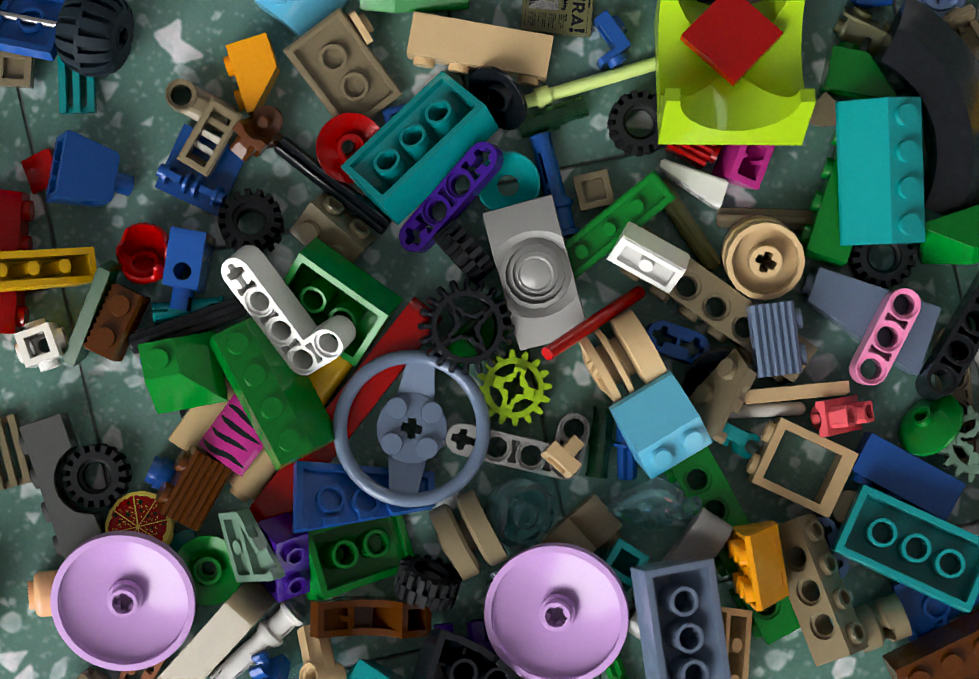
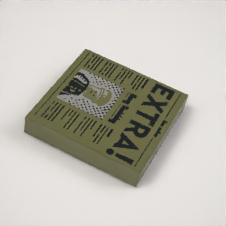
(558, 17)

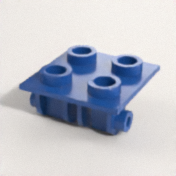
(193, 186)

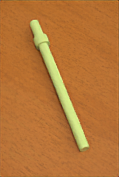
(545, 95)

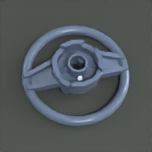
(405, 455)

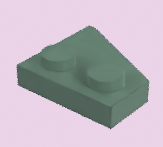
(248, 548)

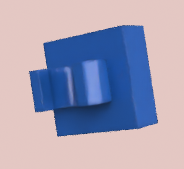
(269, 667)

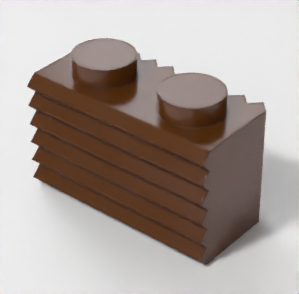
(116, 321)
(192, 488)

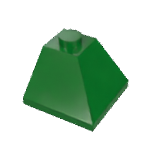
(952, 239)
(182, 372)

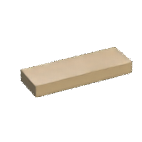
(797, 391)

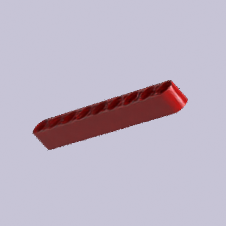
(402, 335)

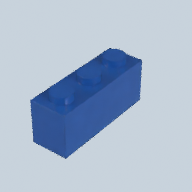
(905, 476)

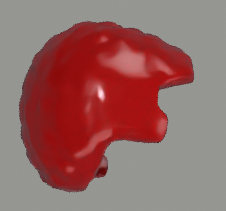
(143, 253)

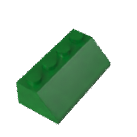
(274, 397)

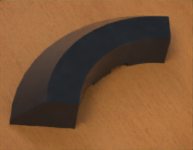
(945, 74)

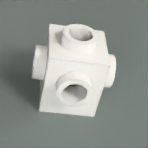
(30, 341)

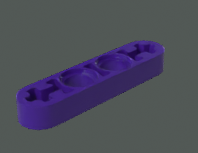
(447, 193)

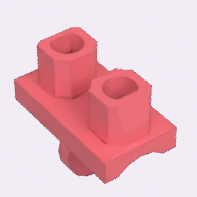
(841, 415)

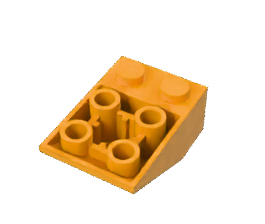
(759, 564)

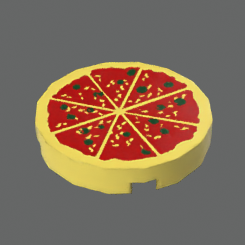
(140, 514)

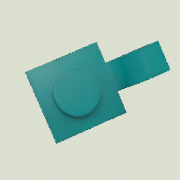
(738, 439)

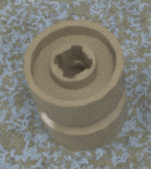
(883, 621)

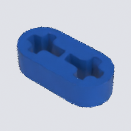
(678, 334)

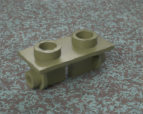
(859, 25)

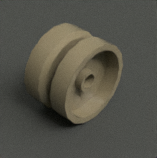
(466, 535)

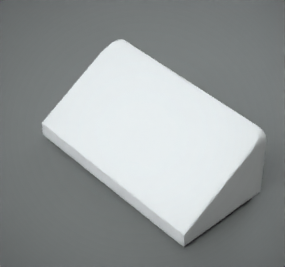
(649, 257)

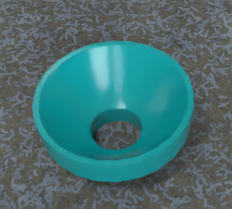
(523, 171)

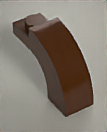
(368, 617)

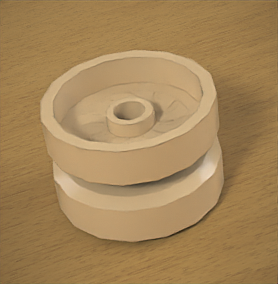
(774, 274)

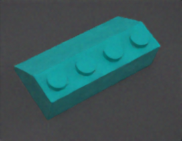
(419, 146)
(880, 171)

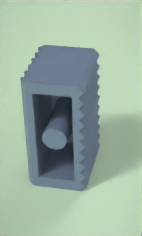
(776, 338)

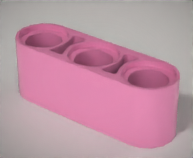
(899, 327)

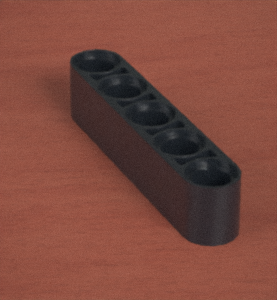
(959, 336)

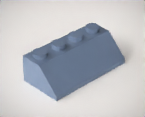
(680, 620)

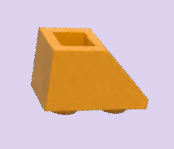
(255, 70)

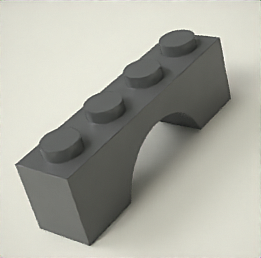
(48, 446)

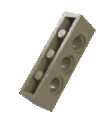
(815, 607)

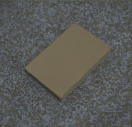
(342, 68)

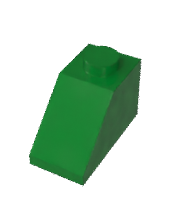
(853, 74)

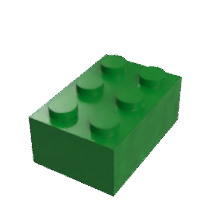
(335, 286)

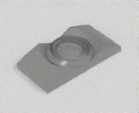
(534, 270)

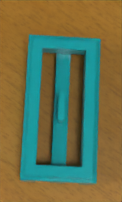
(63, 87)

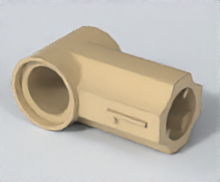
(318, 657)

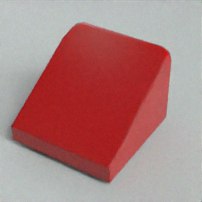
(38, 169)

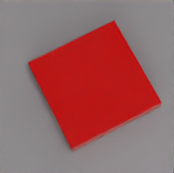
(731, 37)

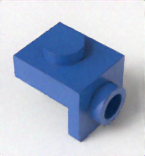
(612, 31)

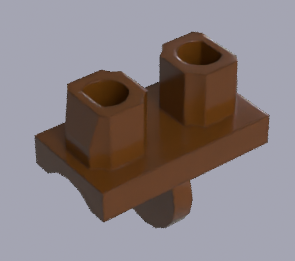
(257, 132)

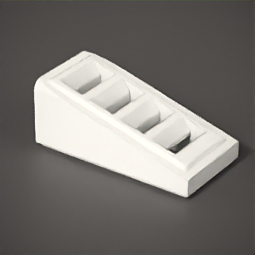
(702, 185)

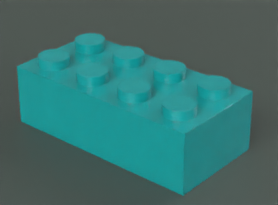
(911, 548)

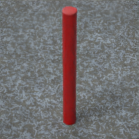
(593, 322)

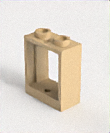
(835, 477)

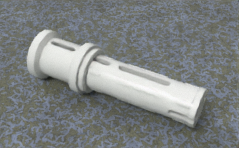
(268, 635)

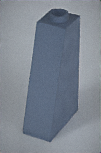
(853, 305)

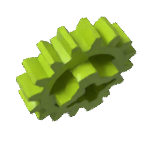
(529, 393)

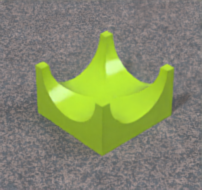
(705, 109)

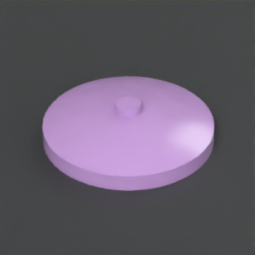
(123, 600)
(556, 613)

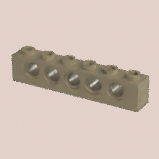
(734, 307)

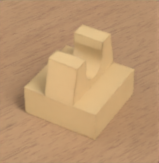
(563, 456)

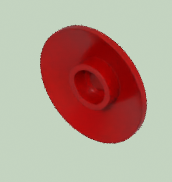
(334, 133)

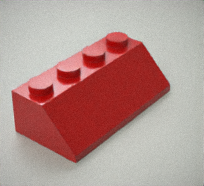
(15, 215)

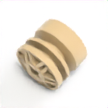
(622, 356)

